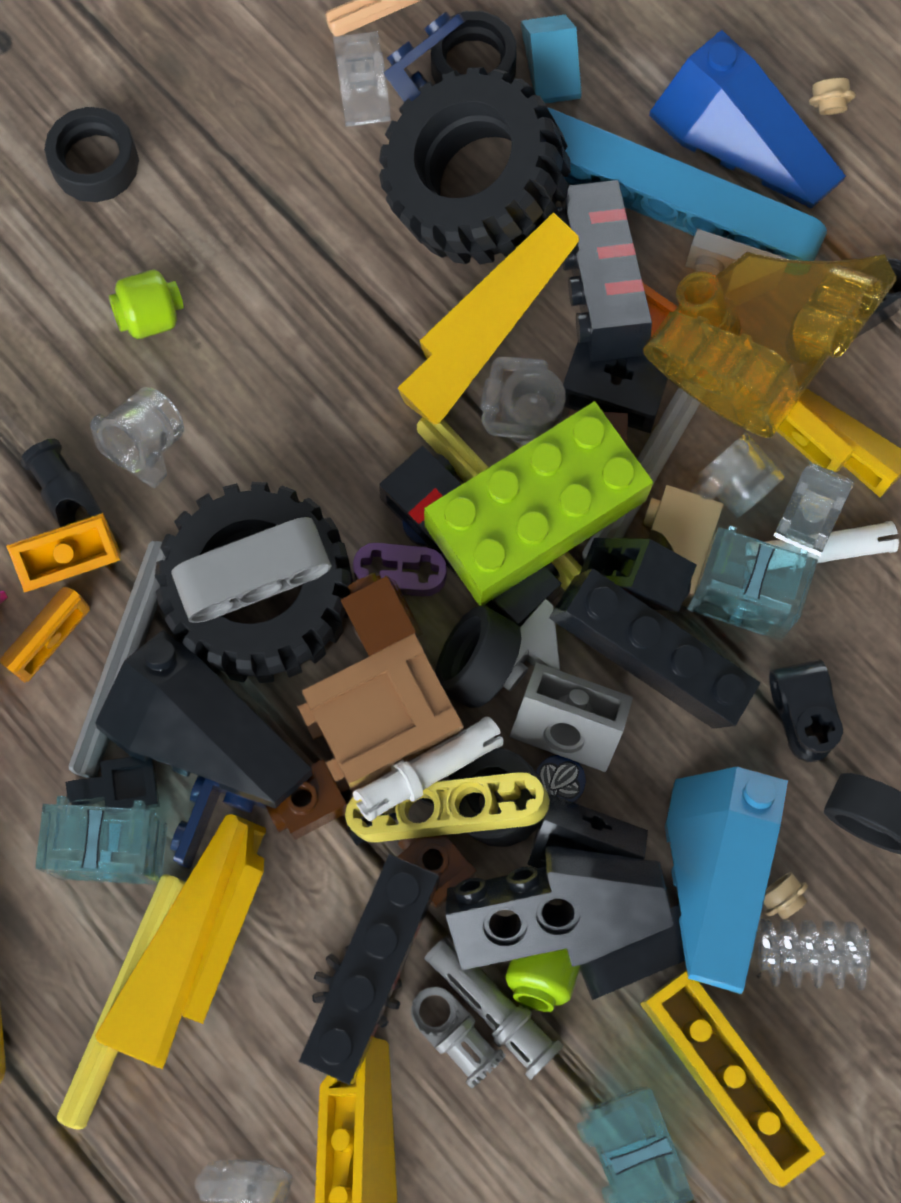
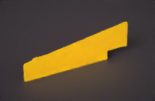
(482, 320)
(189, 948)
(357, 1135)

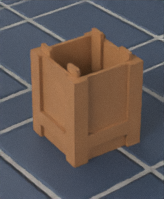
(379, 713)

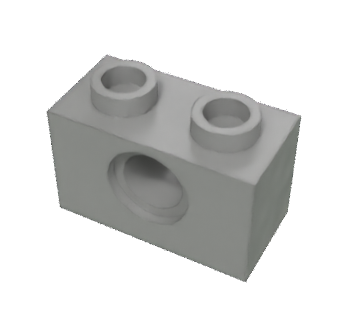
(571, 717)

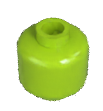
(145, 304)
(542, 980)

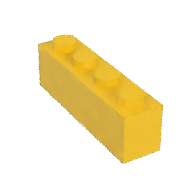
(732, 1079)

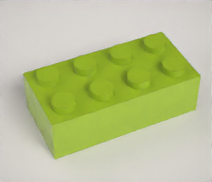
(537, 503)

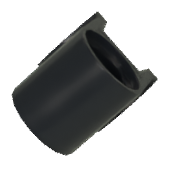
(805, 700)

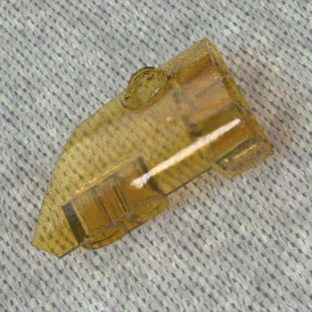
(764, 331)

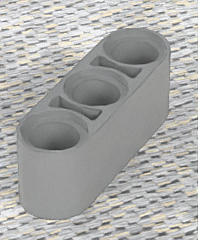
(250, 569)

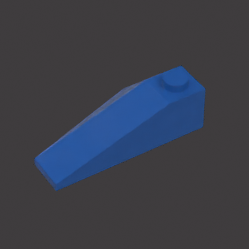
(738, 115)

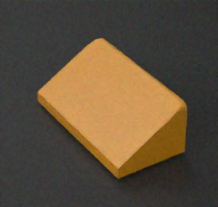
(64, 552)
(45, 634)

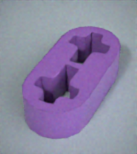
(403, 558)

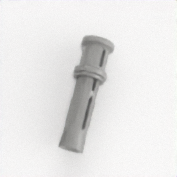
(510, 1023)

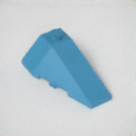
(722, 855)

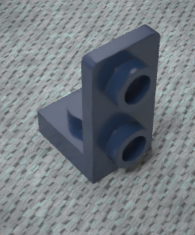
(399, 75)
(190, 834)

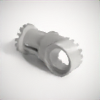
(453, 1032)

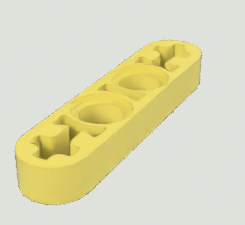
(446, 814)

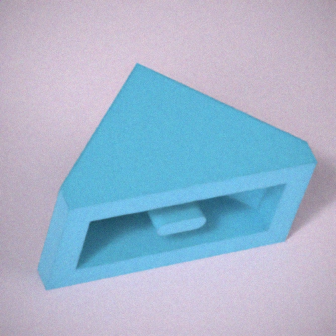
(552, 57)

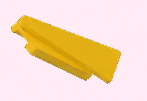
(838, 440)

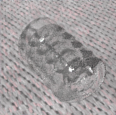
(812, 952)

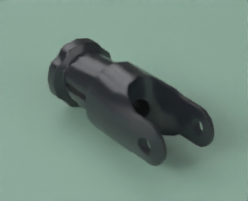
(61, 488)

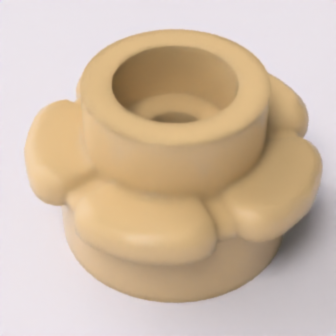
(831, 95)
(785, 896)

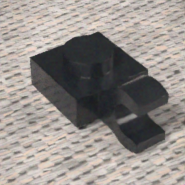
(120, 785)

